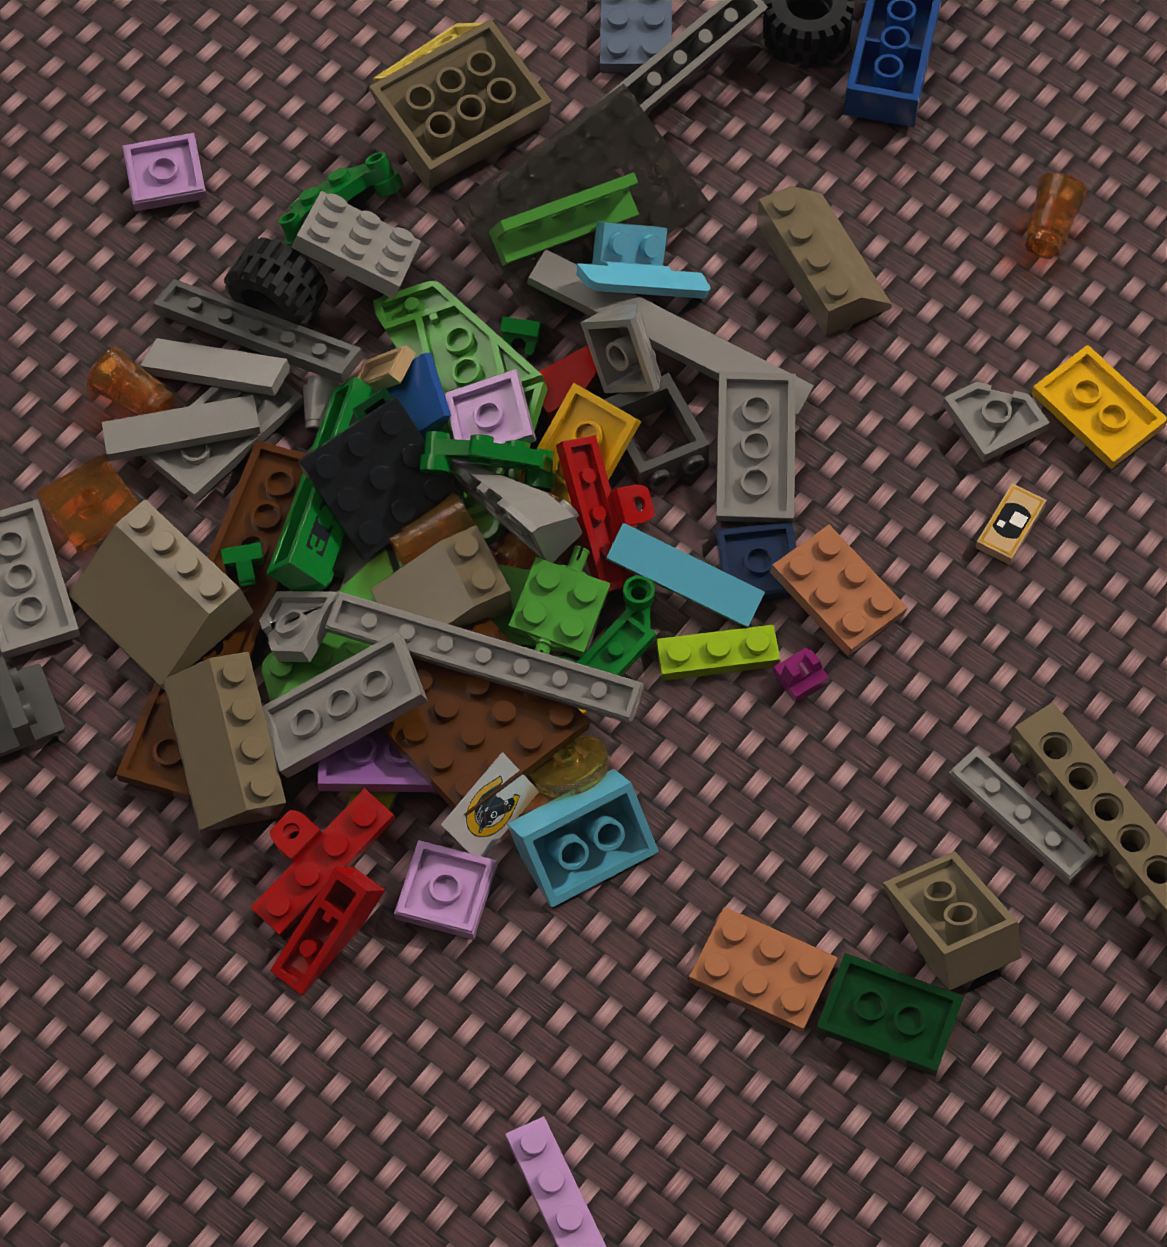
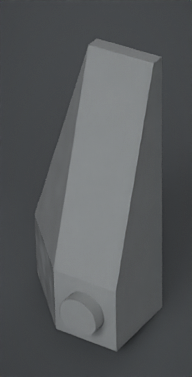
(524, 510)

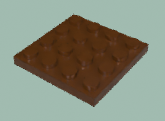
(474, 721)

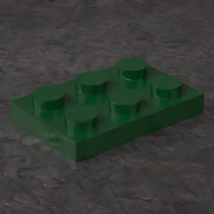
(889, 1014)

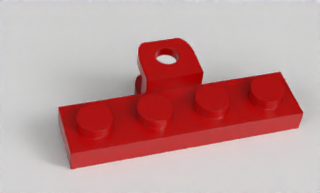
(598, 507)
(316, 855)

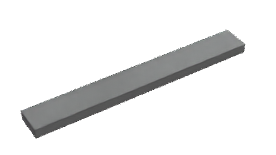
(665, 330)
(488, 658)

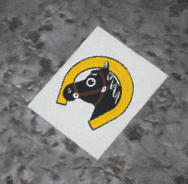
(488, 823)

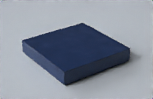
(752, 551)

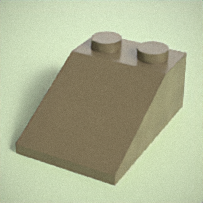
(449, 582)
(955, 920)

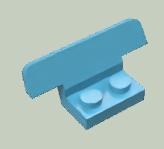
(631, 261)

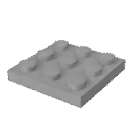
(356, 244)

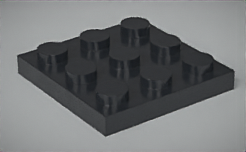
(374, 478)

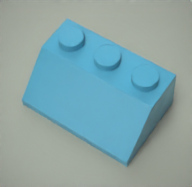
(583, 838)

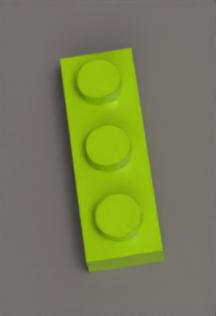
(717, 652)

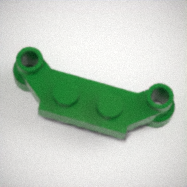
(345, 183)
(483, 450)
(628, 635)

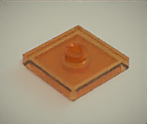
(88, 502)

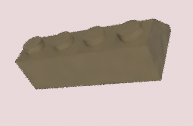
(820, 258)
(224, 743)

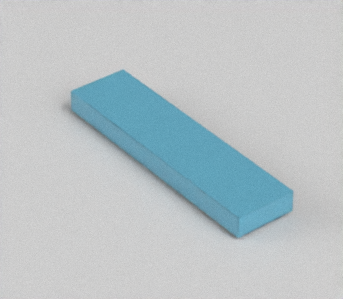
(685, 575)

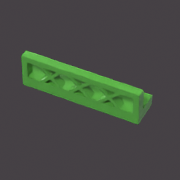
(564, 220)

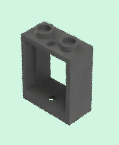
(672, 464)

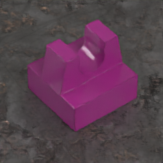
(801, 674)

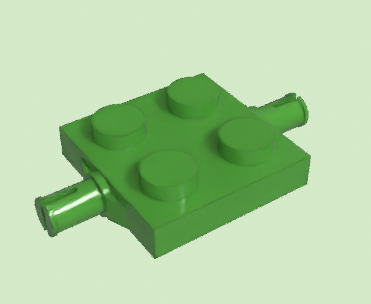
(559, 605)

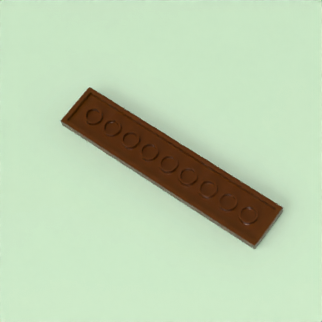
(253, 516)

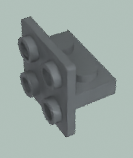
(26, 709)

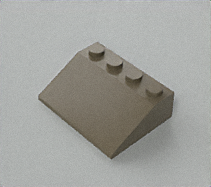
(461, 103)
(158, 594)

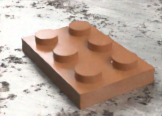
(838, 590)
(763, 970)

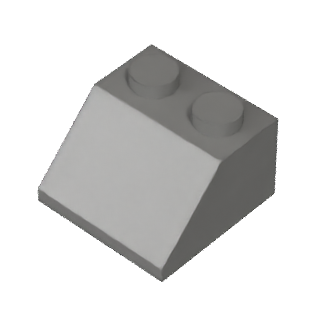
(622, 350)

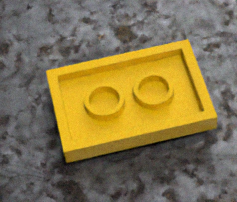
(1099, 406)
(583, 416)

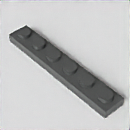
(258, 331)

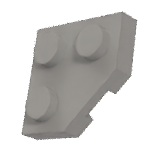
(994, 419)
(297, 623)

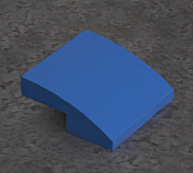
(423, 395)

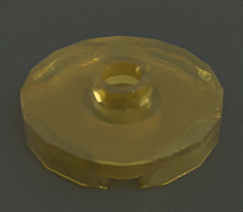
(573, 768)

